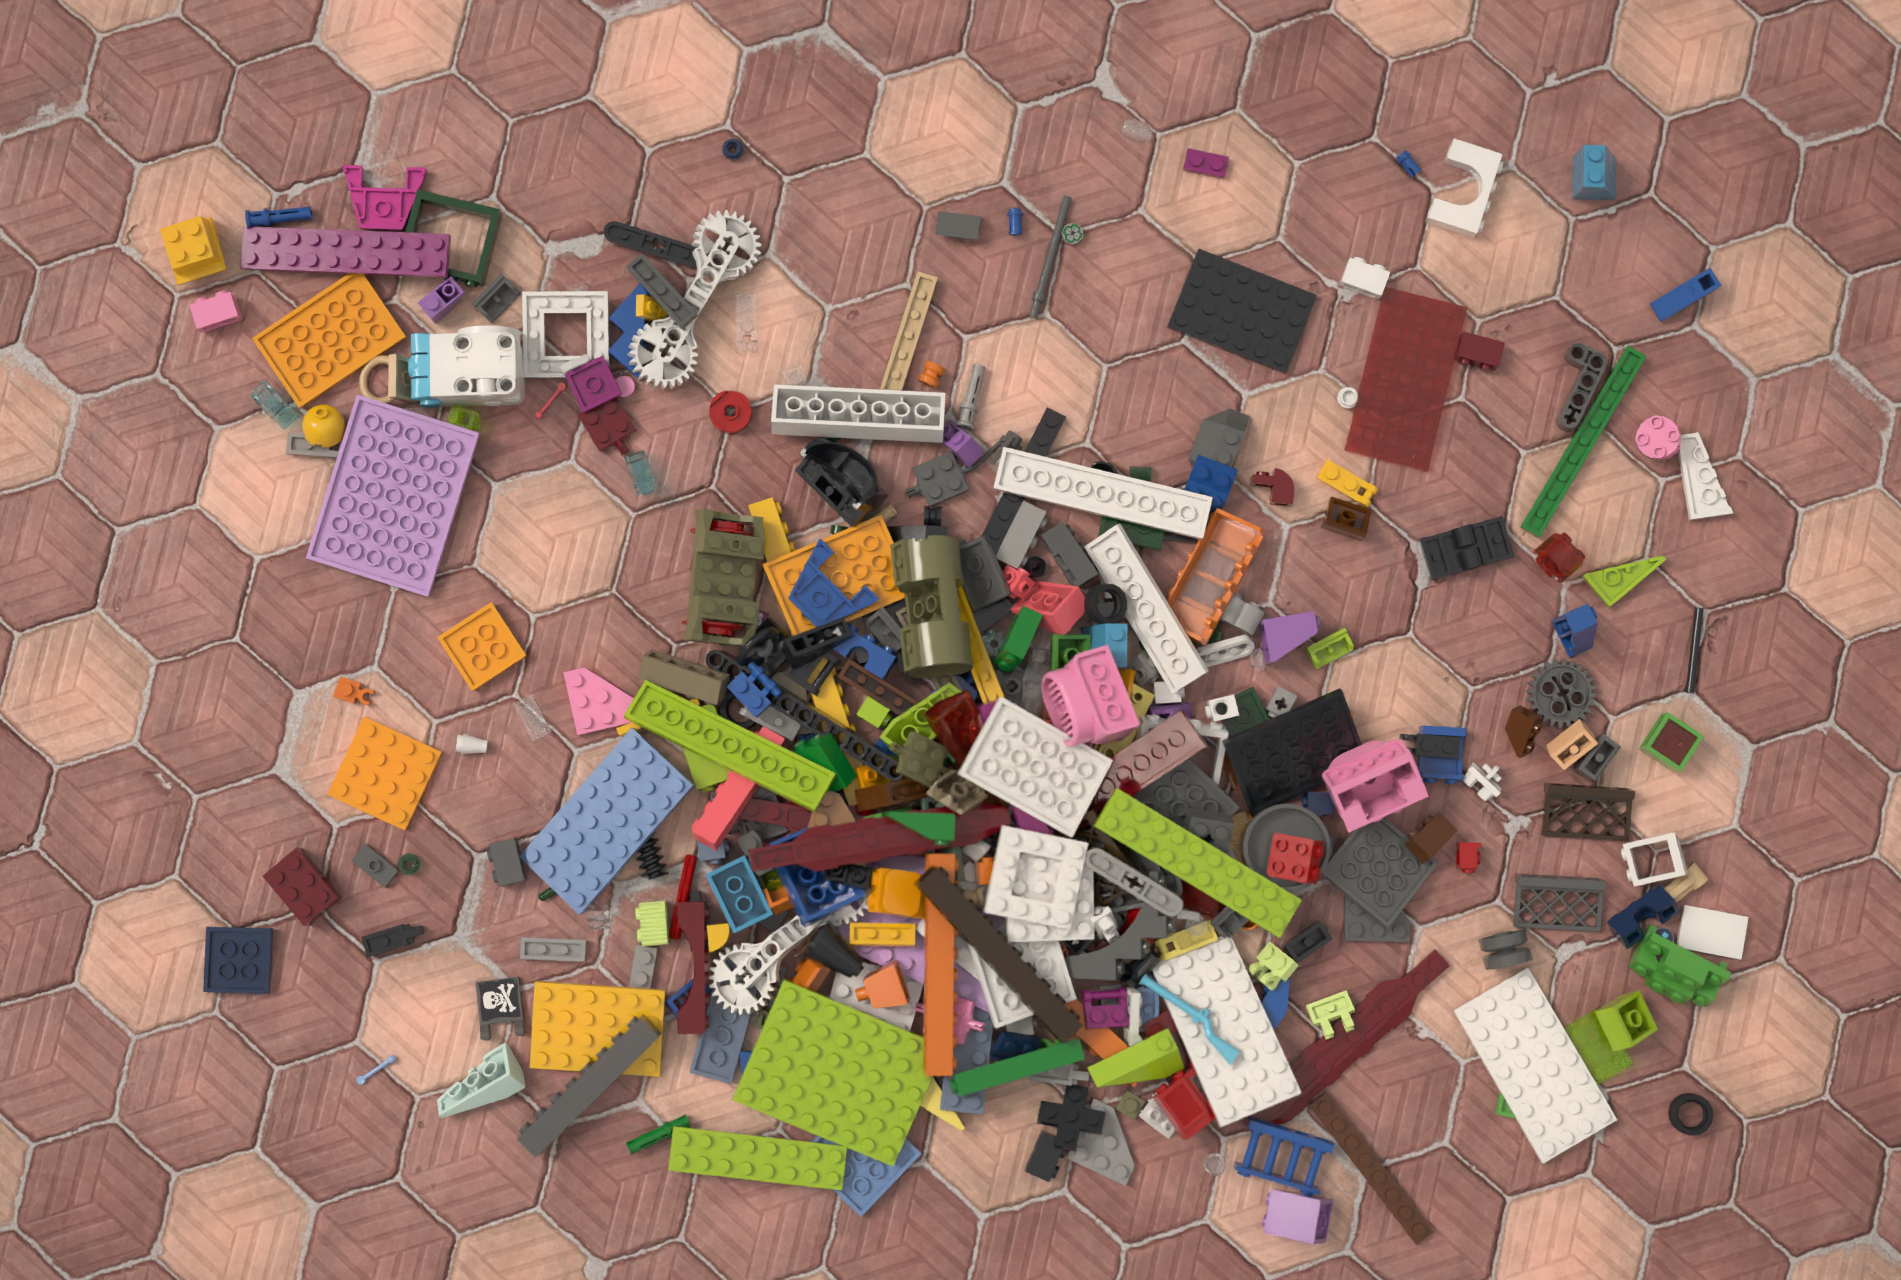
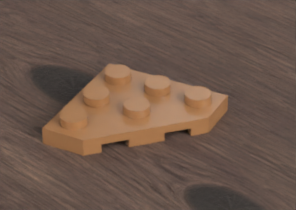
(832, 811)

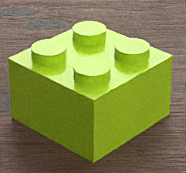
(1626, 1020)

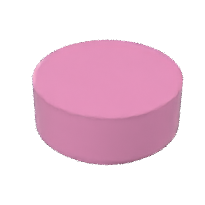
(626, 386)

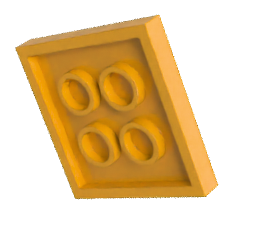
(482, 646)

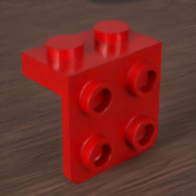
(1295, 858)

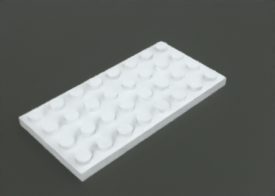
(1219, 981)
(1534, 1065)

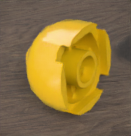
(323, 425)

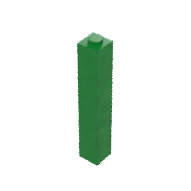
(1016, 1067)

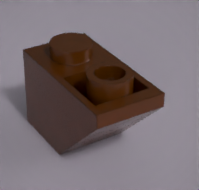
(1522, 729)

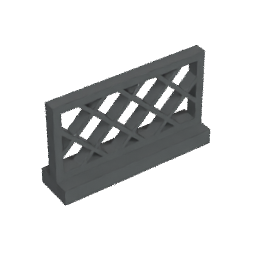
(1563, 884)

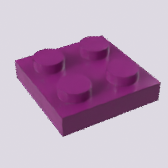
(593, 384)

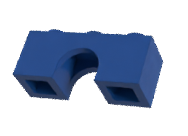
(880, 659)

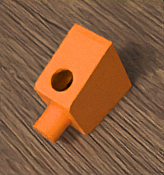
(884, 987)

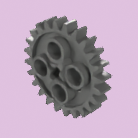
(1578, 684)

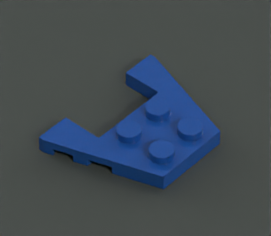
(819, 598)

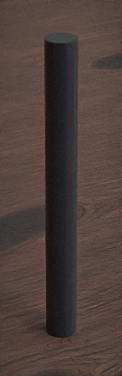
(1694, 650)

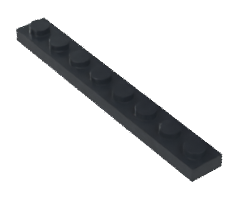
(1010, 503)

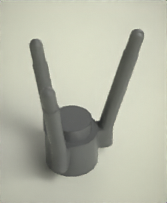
(1010, 440)

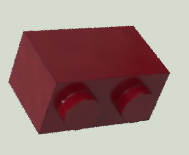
(1479, 351)

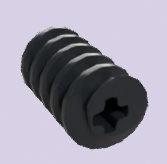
(651, 860)

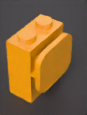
(896, 894)

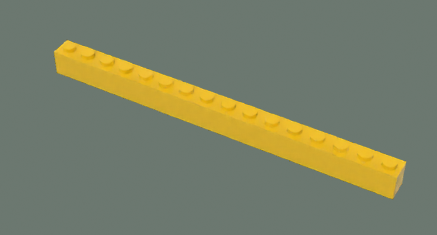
(829, 697)

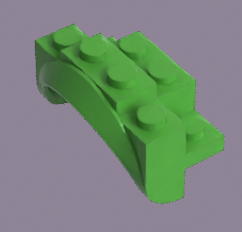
(1679, 972)

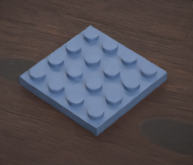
(868, 1178)

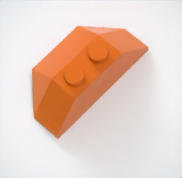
(810, 974)

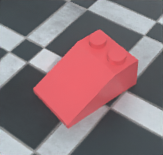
(1057, 603)

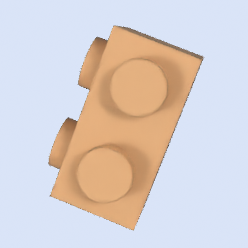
(1571, 744)

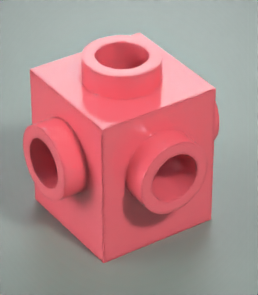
(1018, 581)

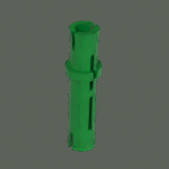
(656, 1135)

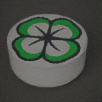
(1072, 234)

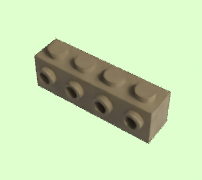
(684, 677)

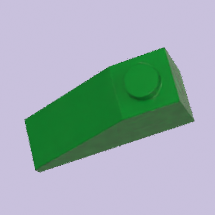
(931, 826)

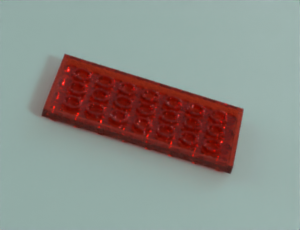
(1405, 379)

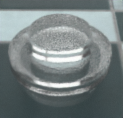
(1196, 926)

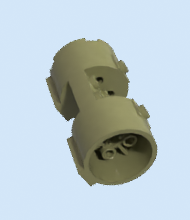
(935, 638)

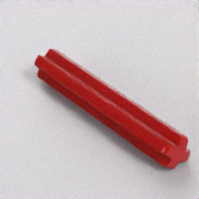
(683, 892)

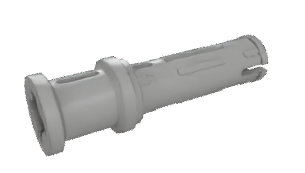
(969, 406)

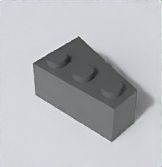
(1069, 555)

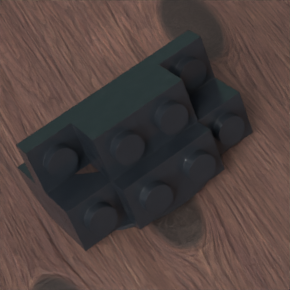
(847, 484)

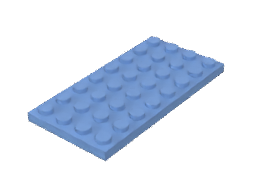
(606, 821)

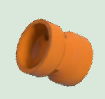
(931, 374)

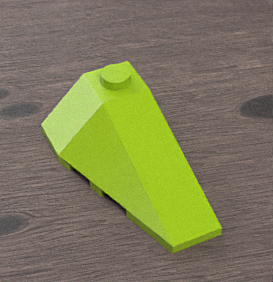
(914, 720)

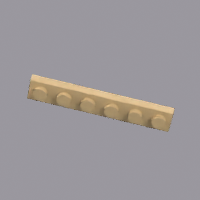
(909, 332)

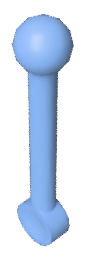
(362, 1079)

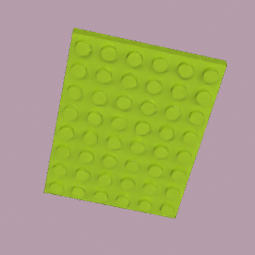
(836, 1073)

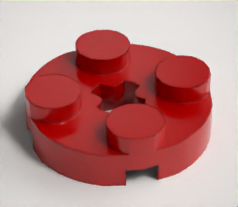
(730, 399)

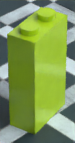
(703, 771)

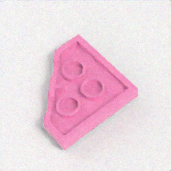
(595, 702)

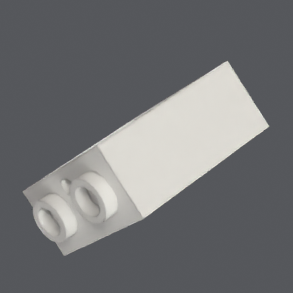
(1676, 854)

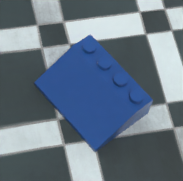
(810, 893)

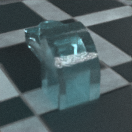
(274, 405)
(641, 473)

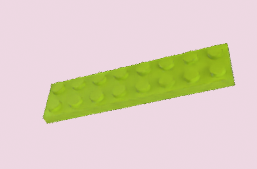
(757, 1158)

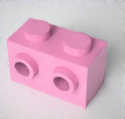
(215, 311)

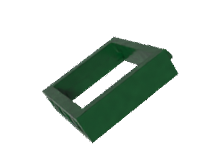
(494, 214)

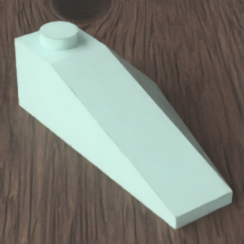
(491, 1081)

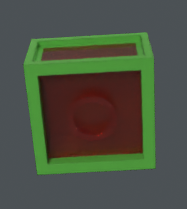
(1671, 742)

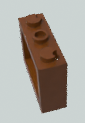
(889, 794)

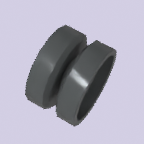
(1505, 949)

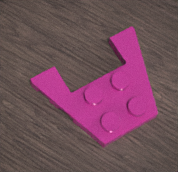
(383, 207)

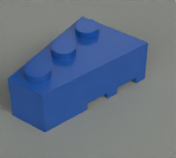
(1577, 629)

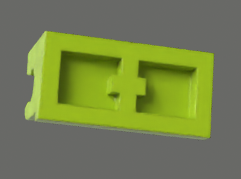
(1329, 648)

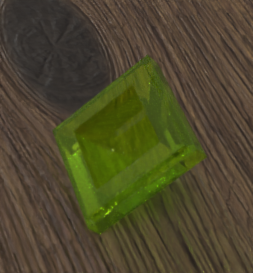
(771, 880)

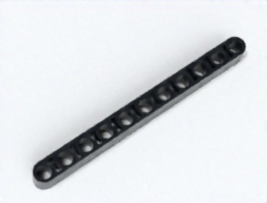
(817, 717)

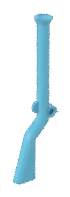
(1224, 1048)

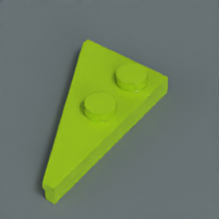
(1615, 582)

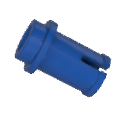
(1408, 163)
(1015, 223)

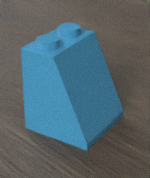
(1594, 173)
(1112, 635)

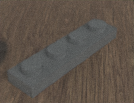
(661, 291)

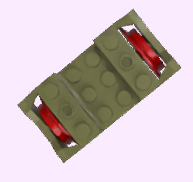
(723, 578)

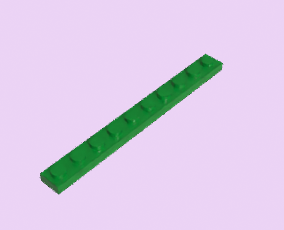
(1583, 441)

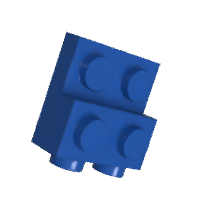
(1212, 480)

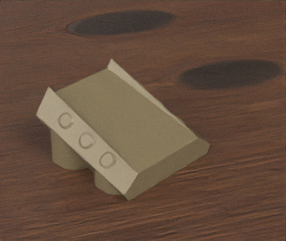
(957, 793)

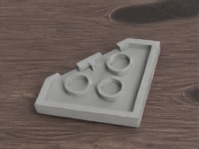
(1105, 1152)

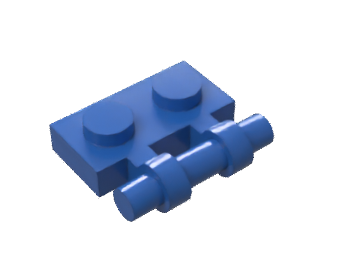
(749, 694)

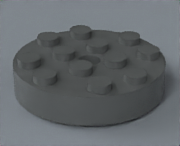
(1286, 820)

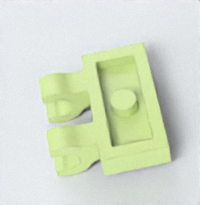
(1275, 960)
(1329, 1009)

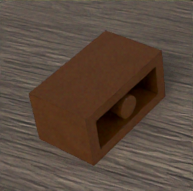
(1430, 837)

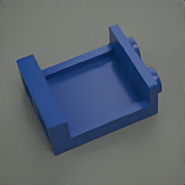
(1442, 768)

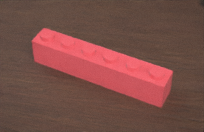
(729, 803)

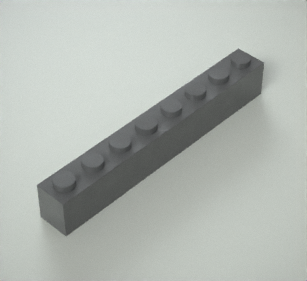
(588, 1085)

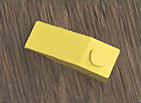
(932, 1101)

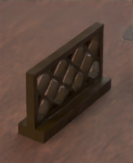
(1592, 793)
(1115, 848)

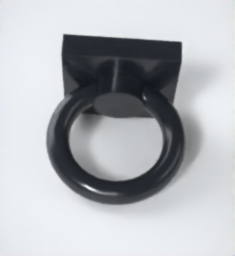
(765, 648)

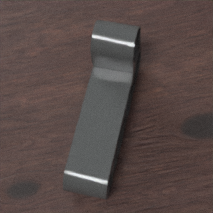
(1578, 389)

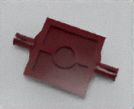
(608, 425)

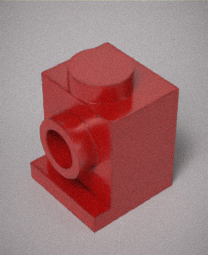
(1467, 856)

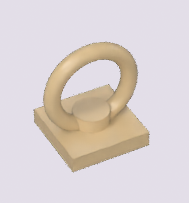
(398, 380)

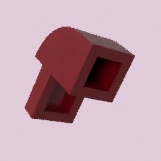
(1280, 483)

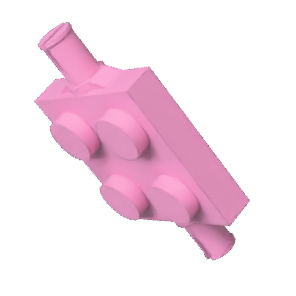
(964, 1010)

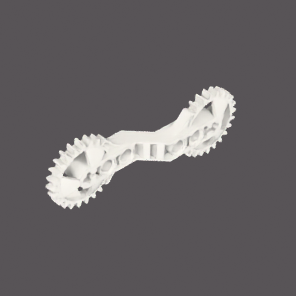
(696, 297)
(785, 938)

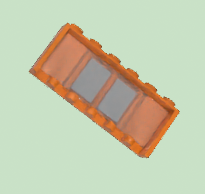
(1213, 573)

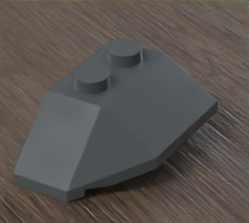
(1220, 437)

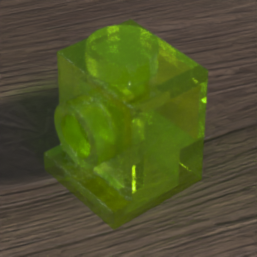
(459, 413)

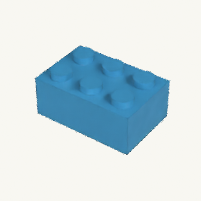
(739, 894)

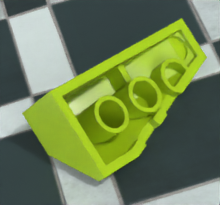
(1143, 1061)

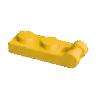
(1346, 483)

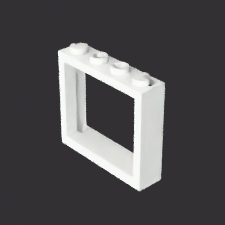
(1211, 729)

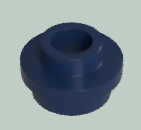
(732, 143)

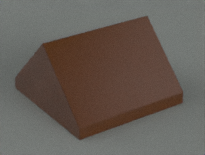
(1346, 519)

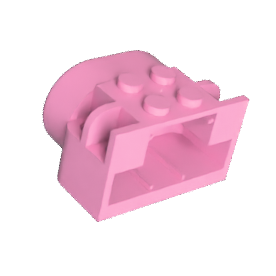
(1089, 699)
(1373, 782)

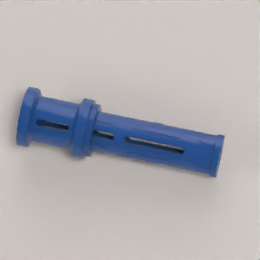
(268, 217)

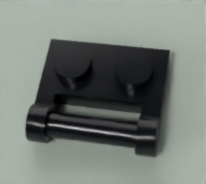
(801, 673)

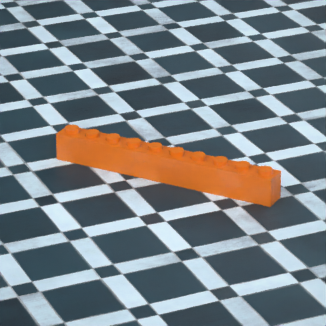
(939, 981)

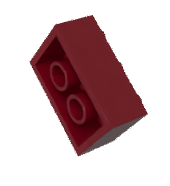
(302, 886)

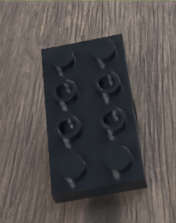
(1466, 548)

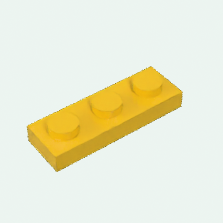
(882, 934)

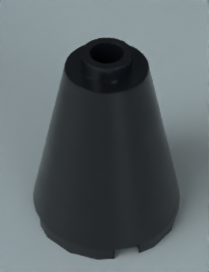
(834, 952)

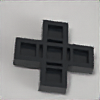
(1071, 1117)

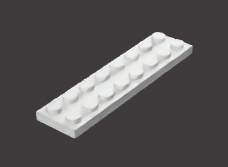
(1147, 609)

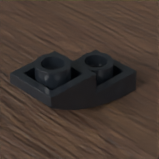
(850, 876)

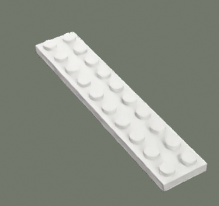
(1102, 493)

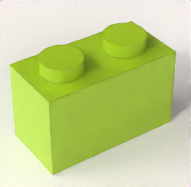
(874, 713)

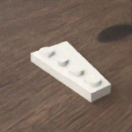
(1699, 479)

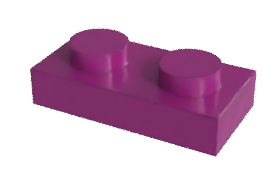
(1205, 163)

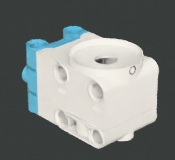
(467, 367)

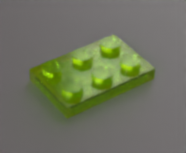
(1595, 1048)

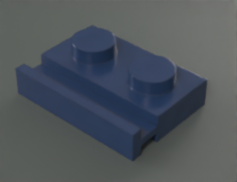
(1013, 1044)

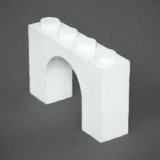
(1483, 166)

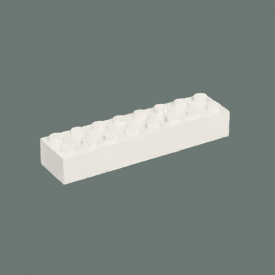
(858, 413)

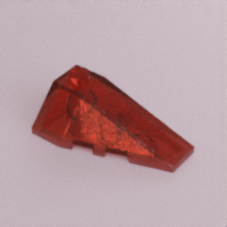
(955, 724)

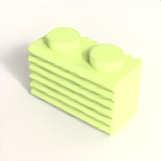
(653, 923)

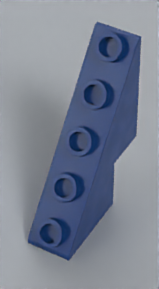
(629, 324)

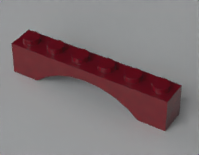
(691, 1015)

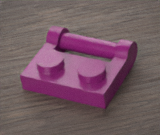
(1105, 1016)

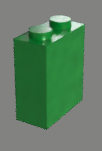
(1017, 639)
(826, 753)

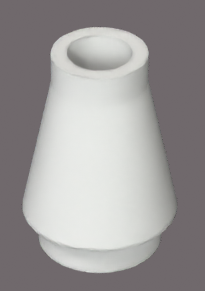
(468, 744)

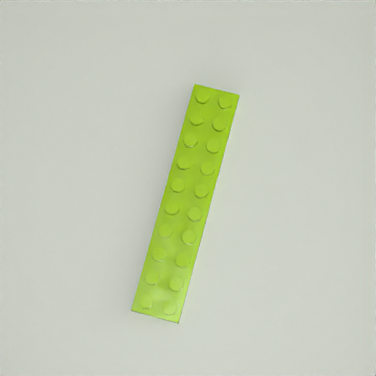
(730, 746)
(1197, 862)

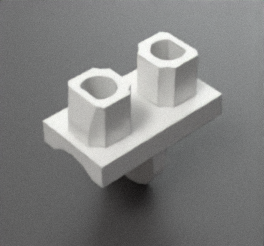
(1476, 774)
(1105, 924)

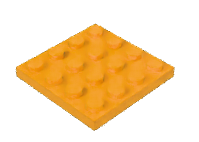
(384, 773)

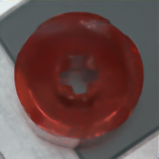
(1559, 556)

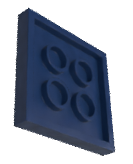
(238, 960)

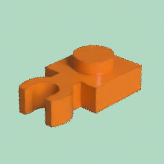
(350, 691)

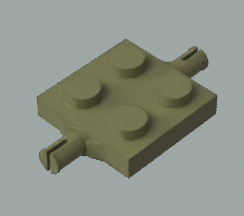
(920, 759)

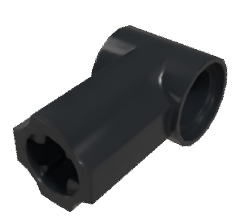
(1138, 968)

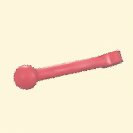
(561, 387)

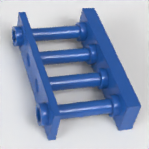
(1299, 1141)

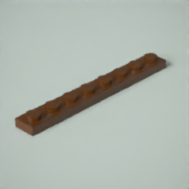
(1371, 1168)

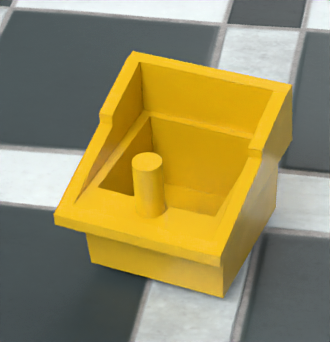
(193, 249)

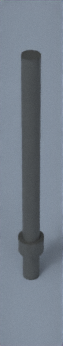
(1038, 295)

